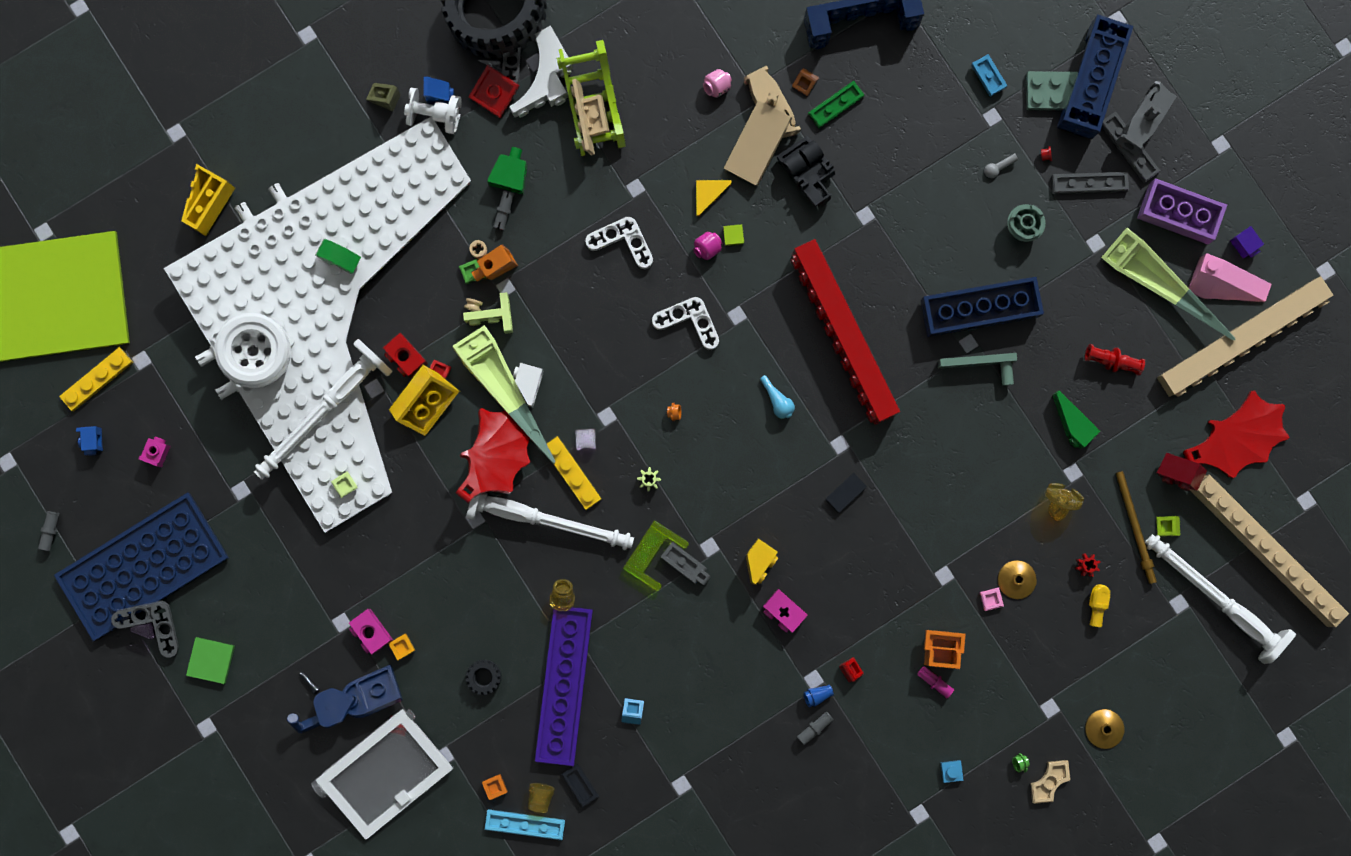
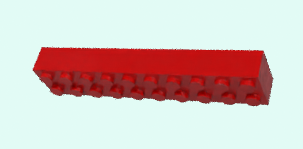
(845, 332)

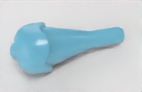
(782, 406)

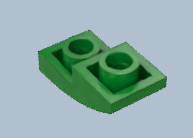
(338, 255)

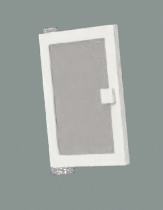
(383, 773)

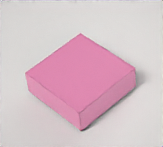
(991, 599)

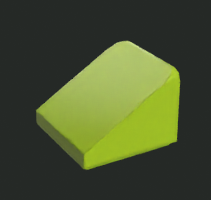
(1168, 526)

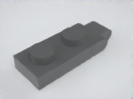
(685, 564)

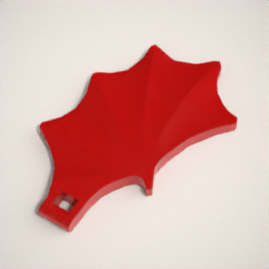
(1242, 437)
(495, 456)

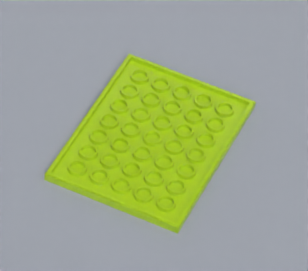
(61, 296)

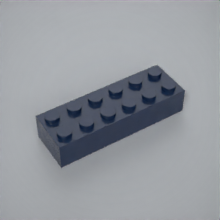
(982, 307)

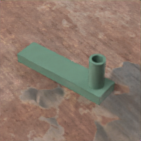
(1004, 360)

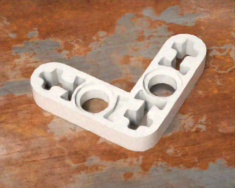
(628, 235)
(695, 317)

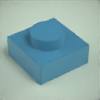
(951, 771)

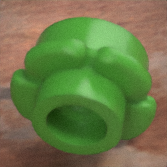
(1020, 763)

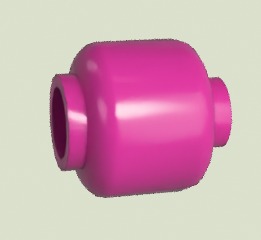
(707, 245)

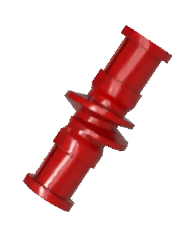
(1114, 359)

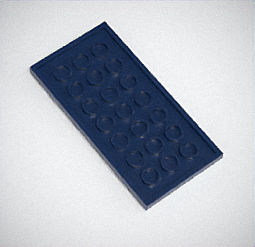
(141, 565)

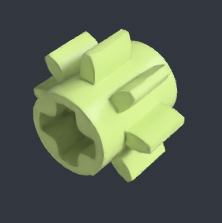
(649, 473)

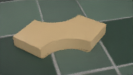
(1056, 774)

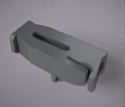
(1146, 118)

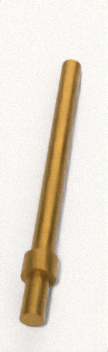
(1146, 563)

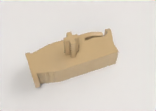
(766, 90)

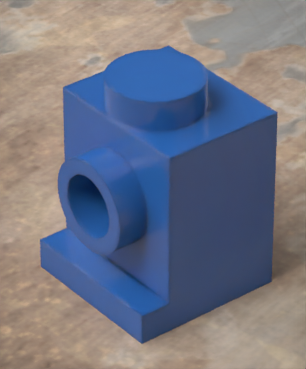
(90, 439)

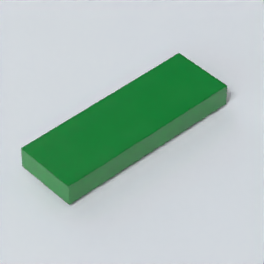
(836, 104)

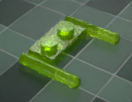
(647, 549)

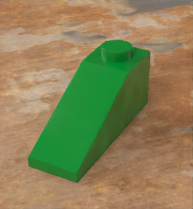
(1075, 423)

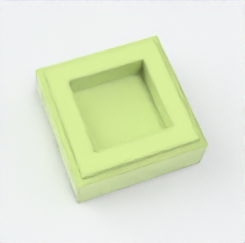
(344, 484)

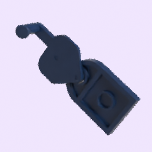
(357, 700)

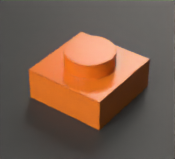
(494, 787)

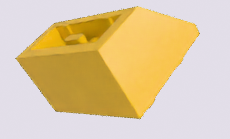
(758, 559)

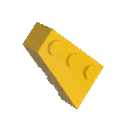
(206, 200)

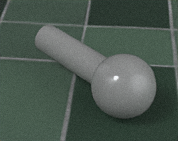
(992, 170)

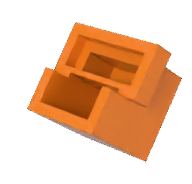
(943, 649)

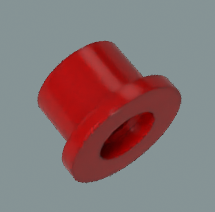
(1046, 154)

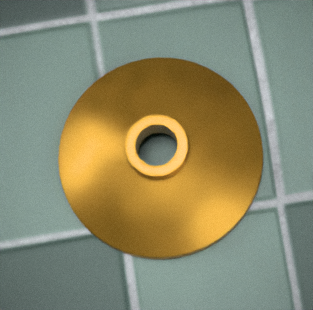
(1007, 581)
(1095, 729)

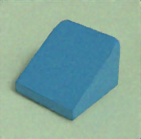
(632, 711)

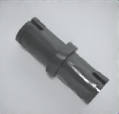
(503, 210)
(48, 530)
(815, 728)

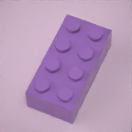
(1182, 211)

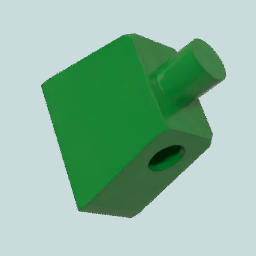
(509, 172)

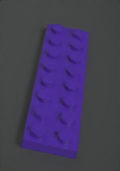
(563, 686)

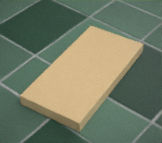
(758, 142)

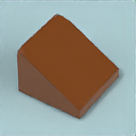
(805, 81)

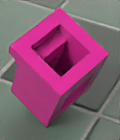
(159, 456)

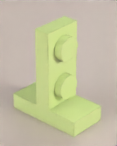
(493, 315)

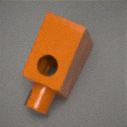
(501, 260)

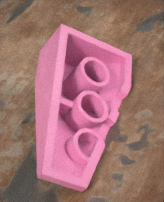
(1222, 280)

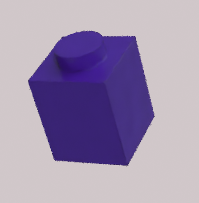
(1247, 243)

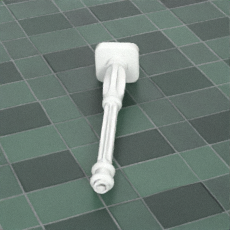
(336, 395)
(522, 513)
(1243, 618)

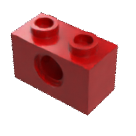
(398, 346)

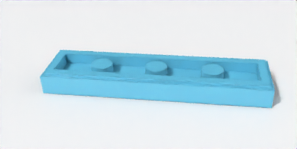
(524, 824)

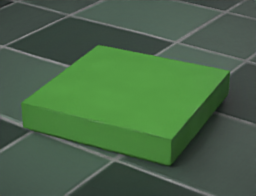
(210, 660)

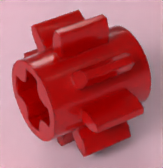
(1093, 563)

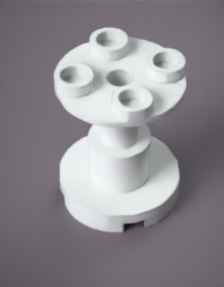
(440, 111)

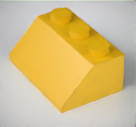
(423, 400)

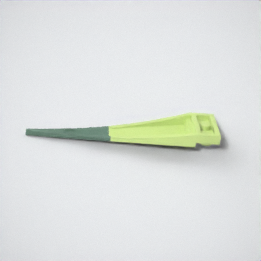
(1139, 262)
(484, 360)

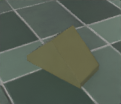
(384, 95)

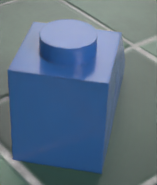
(437, 91)

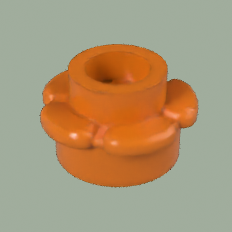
(674, 412)

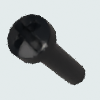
(314, 689)

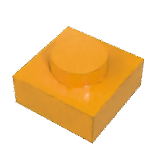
(401, 646)

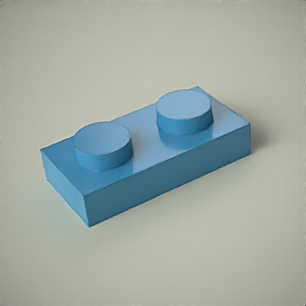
(989, 75)

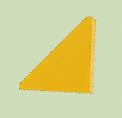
(707, 192)

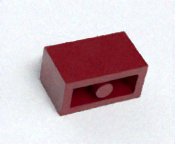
(1181, 472)

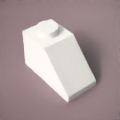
(528, 381)

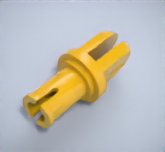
(1099, 602)

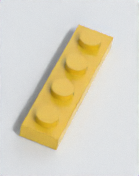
(96, 379)
(573, 474)

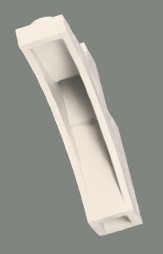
(547, 82)

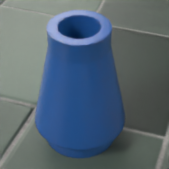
(817, 695)

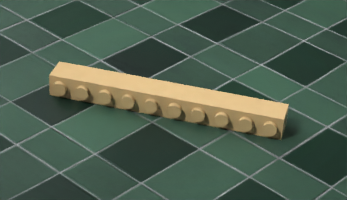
(1246, 335)
(1270, 552)

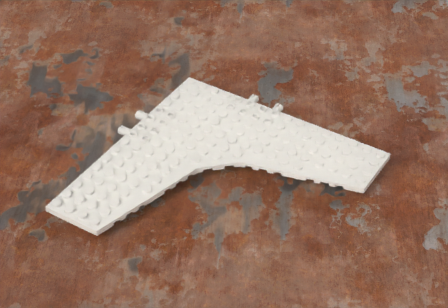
(273, 271)

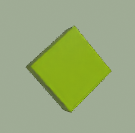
(733, 235)

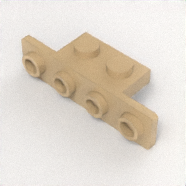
(591, 115)

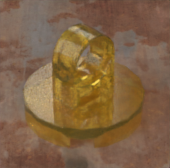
(1062, 499)

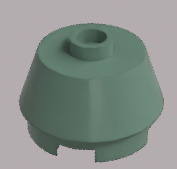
(1026, 222)

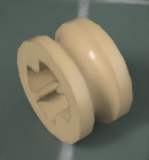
(474, 245)
(473, 305)

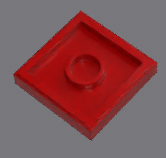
(494, 91)

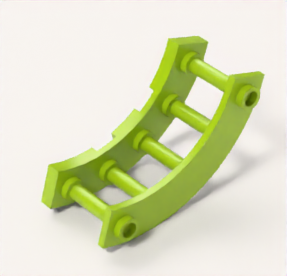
(607, 94)

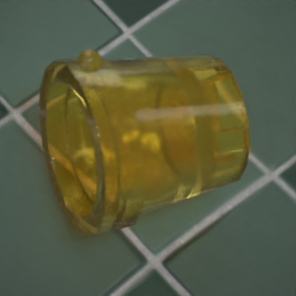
(562, 595)
(540, 797)

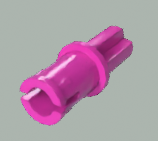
(935, 682)

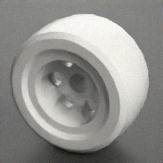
(232, 336)

